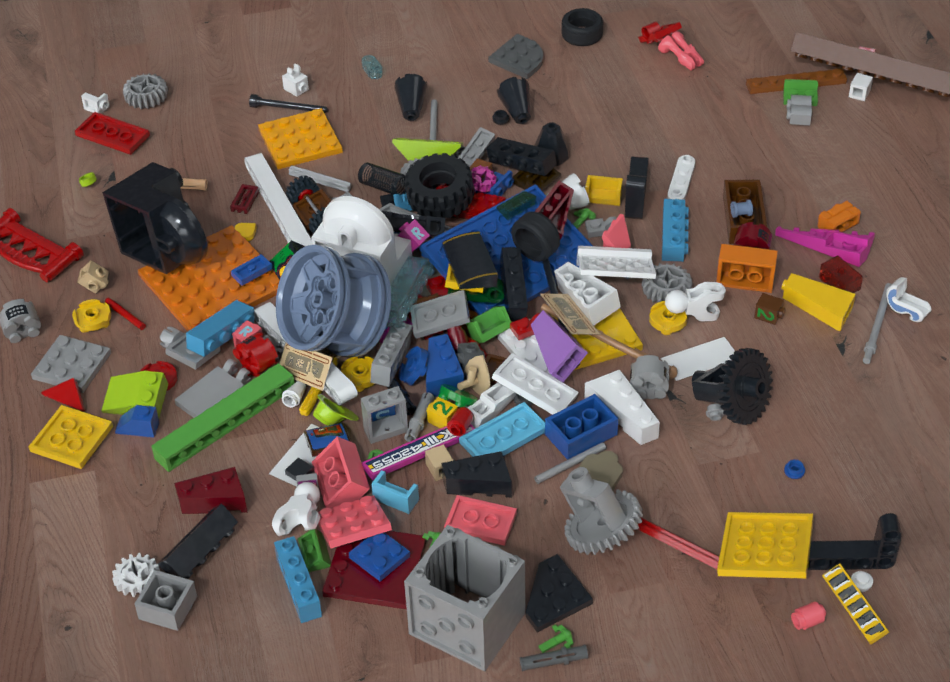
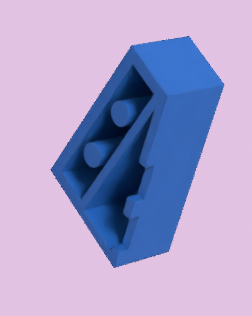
(442, 365)

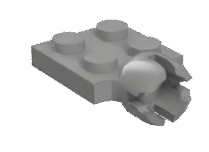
(176, 348)

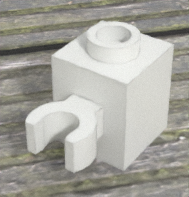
(295, 81)

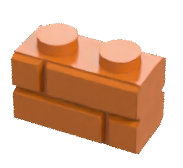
(840, 217)

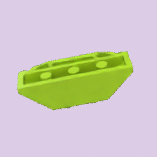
(419, 147)

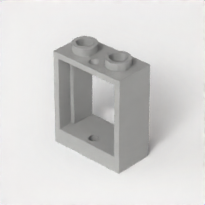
(396, 423)

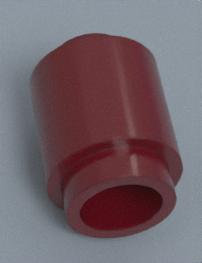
(457, 336)

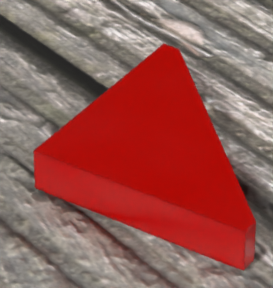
(66, 393)

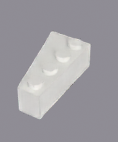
(589, 293)
(626, 405)

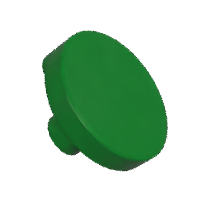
(461, 397)

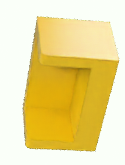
(604, 190)

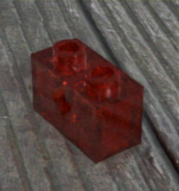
(840, 275)

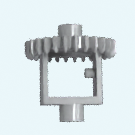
(599, 513)

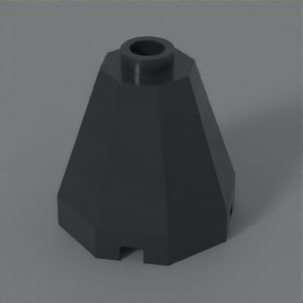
(552, 138)

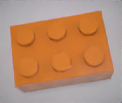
(746, 268)

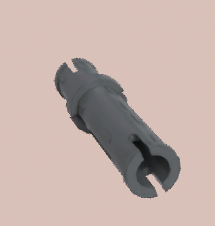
(579, 653)

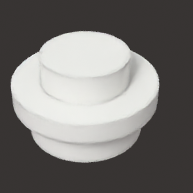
(862, 580)

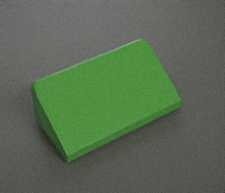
(314, 550)

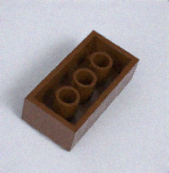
(740, 192)

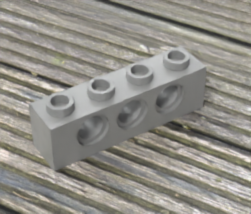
(391, 354)

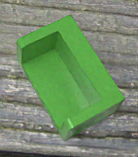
(489, 324)

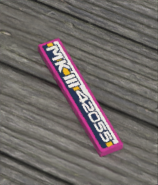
(409, 452)

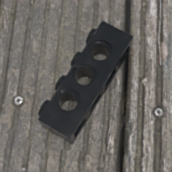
(521, 156)

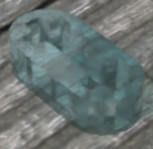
(372, 67)

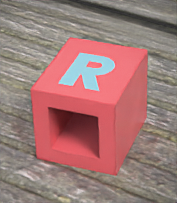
(244, 331)

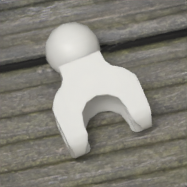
(697, 301)
(298, 510)

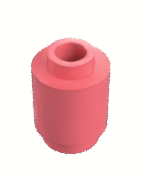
(808, 616)

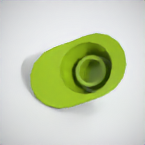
(332, 413)

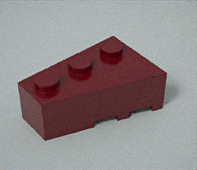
(556, 205)
(209, 490)

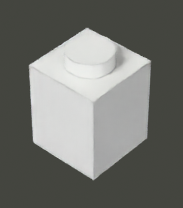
(860, 86)

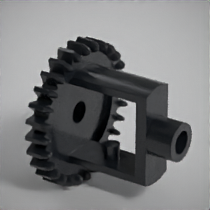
(739, 385)

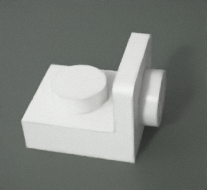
(94, 103)

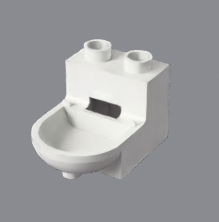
(361, 228)

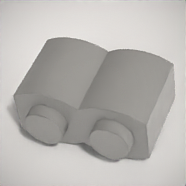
(799, 109)

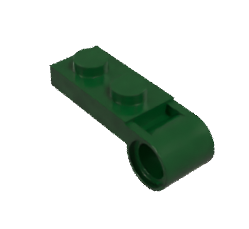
(488, 295)

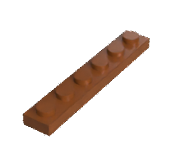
(776, 83)

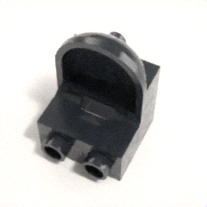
(154, 219)

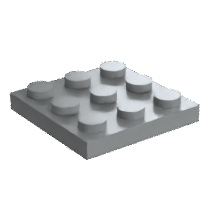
(71, 359)

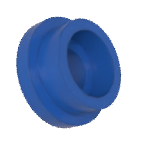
(794, 469)

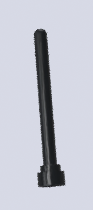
(256, 101)

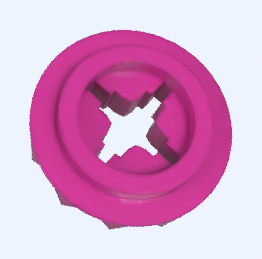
(489, 176)

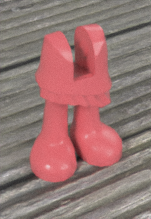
(688, 57)

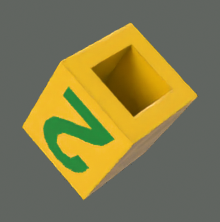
(440, 412)

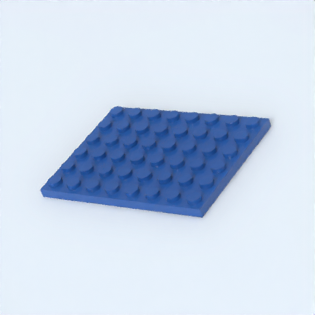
(497, 234)

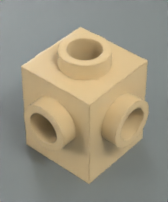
(93, 277)

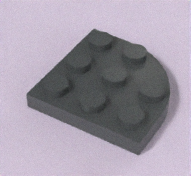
(519, 56)

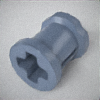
(741, 208)

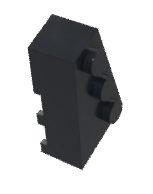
(477, 474)

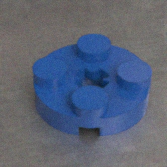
(414, 366)

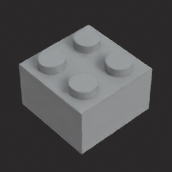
(166, 600)

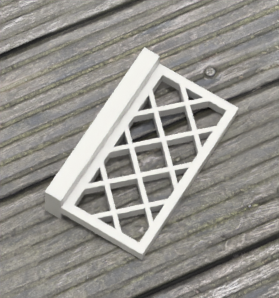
(616, 261)

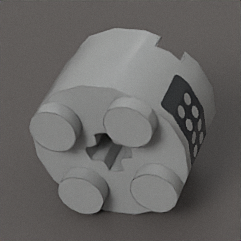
(19, 320)
(650, 377)

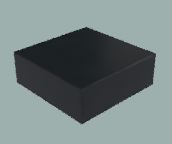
(298, 467)

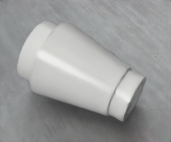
(293, 395)

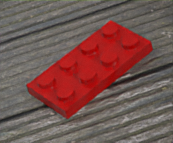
(112, 133)

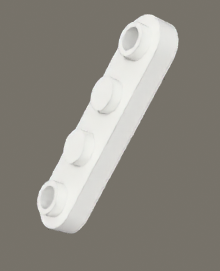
(681, 178)

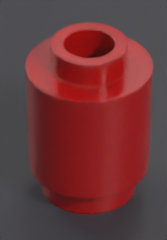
(460, 421)

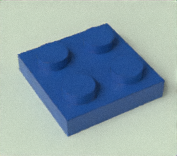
(379, 555)

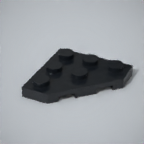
(555, 594)

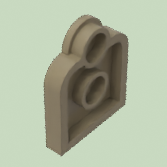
(604, 467)

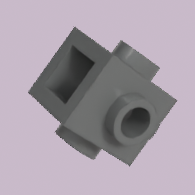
(466, 352)

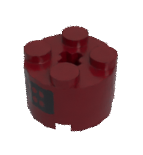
(753, 236)

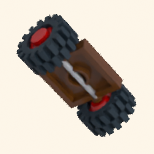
(308, 201)

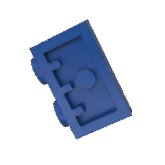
(502, 183)

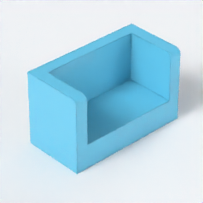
(394, 495)

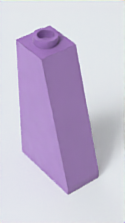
(557, 346)

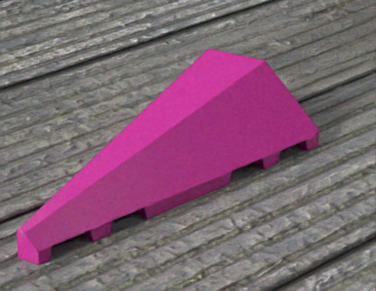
(850, 247)

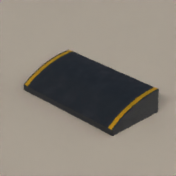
(470, 261)

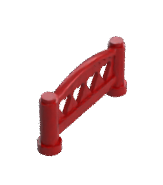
(59, 256)

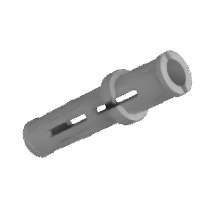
(416, 423)

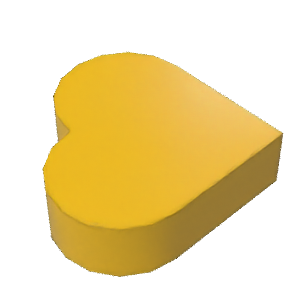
(246, 230)

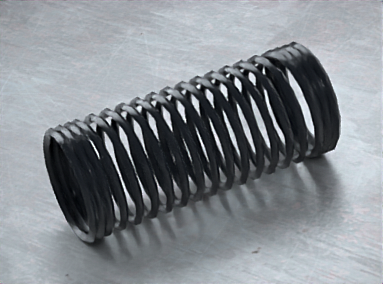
(392, 190)

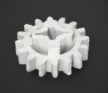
(124, 575)

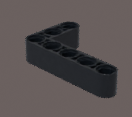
(636, 187)
(860, 554)

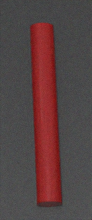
(124, 313)

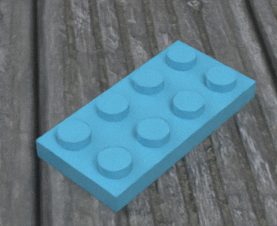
(504, 432)

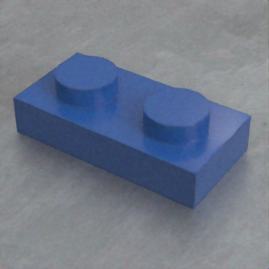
(251, 269)

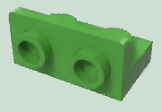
(800, 87)

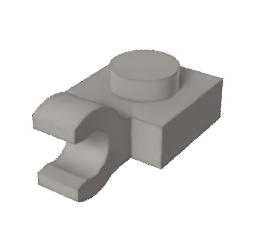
(597, 227)

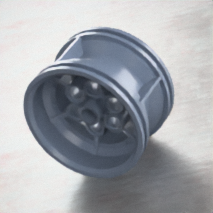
(333, 301)

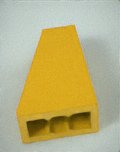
(819, 300)

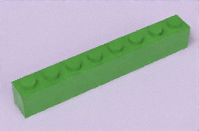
(222, 418)

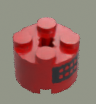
(256, 354)

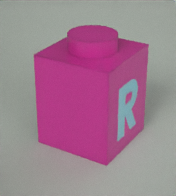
(413, 232)

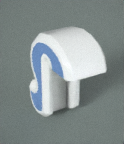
(905, 303)

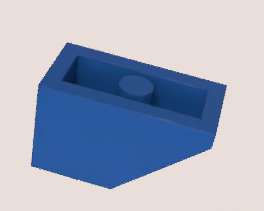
(139, 422)

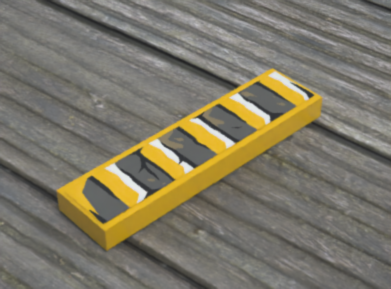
(855, 604)

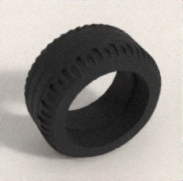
(578, 18)
(537, 225)

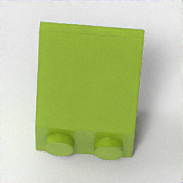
(135, 389)

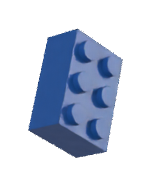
(581, 426)

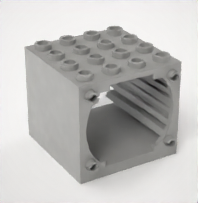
(464, 629)

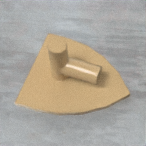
(476, 375)

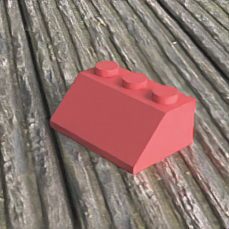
(340, 473)

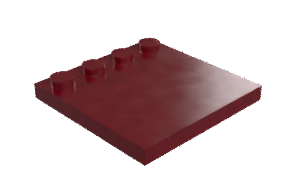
(352, 583)

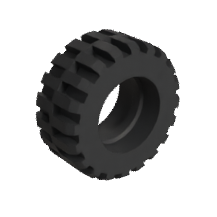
(438, 170)

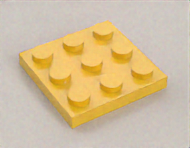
(71, 436)

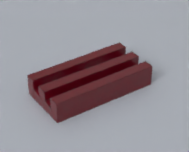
(248, 198)

